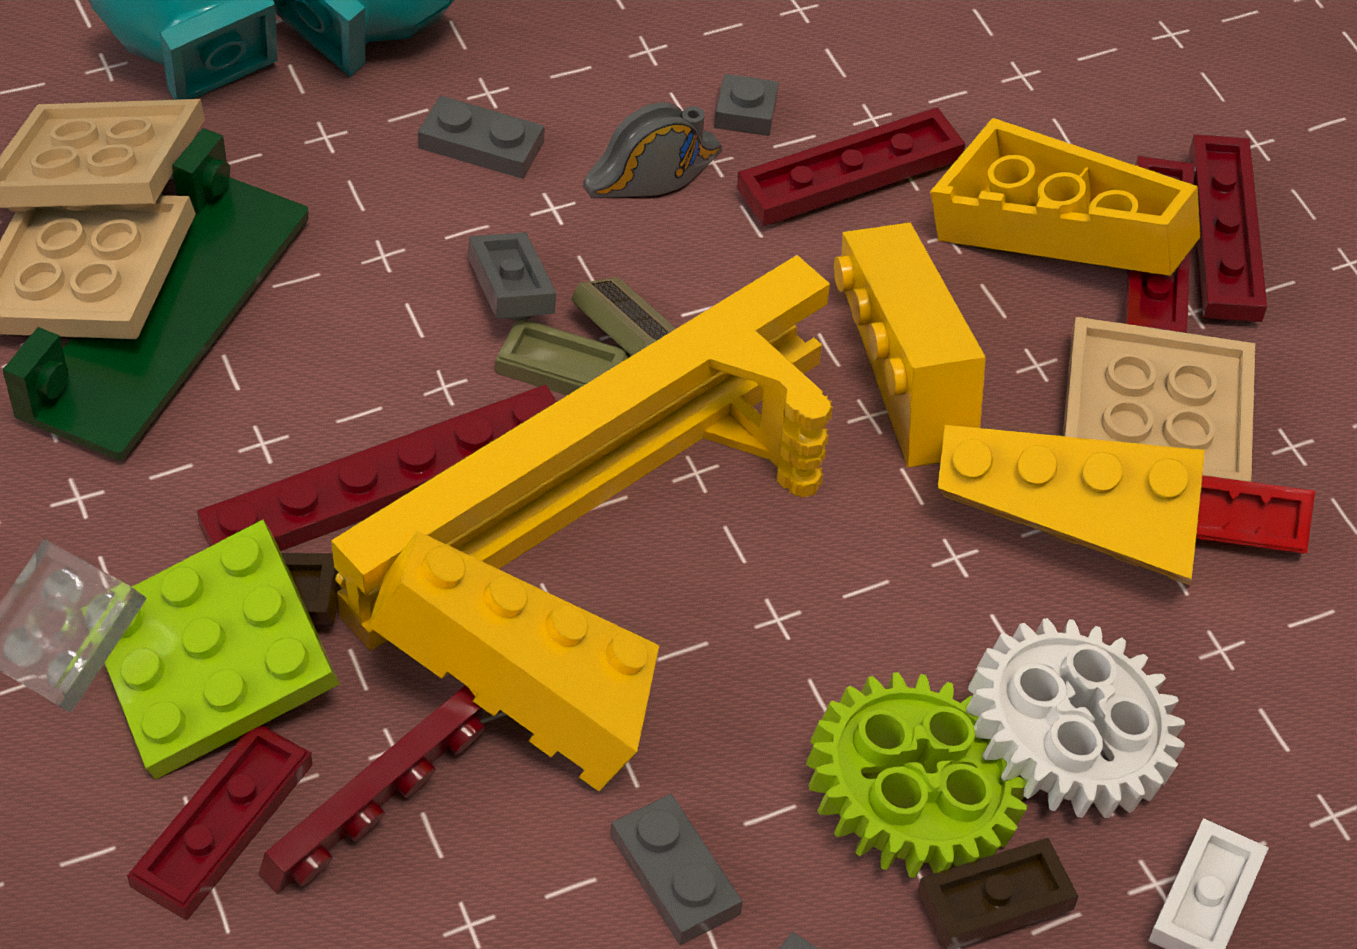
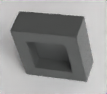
(746, 104)

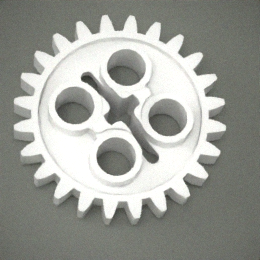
(1075, 718)

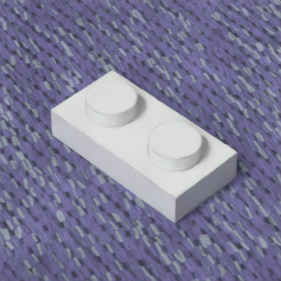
(1209, 890)

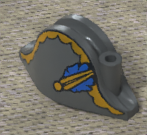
(653, 153)

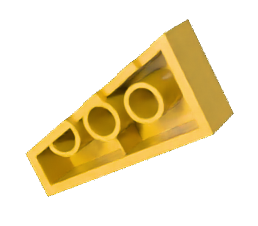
(1064, 203)
(913, 337)
(1088, 492)
(522, 653)

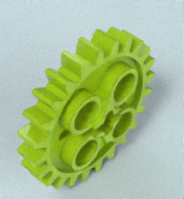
(924, 759)

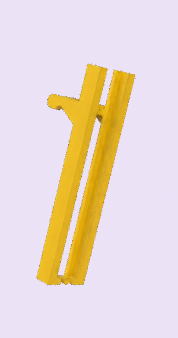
(616, 432)

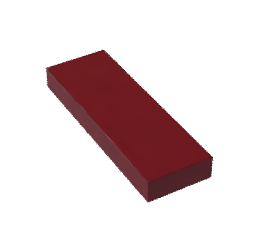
(220, 821)

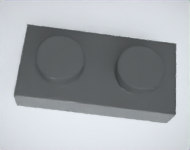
(481, 137)
(511, 275)
(676, 869)

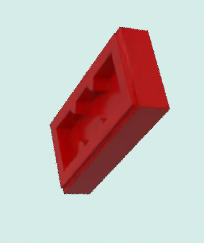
(1255, 514)

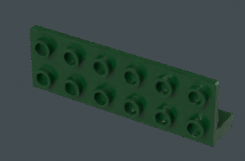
(114, 388)

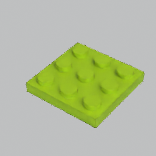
(216, 651)

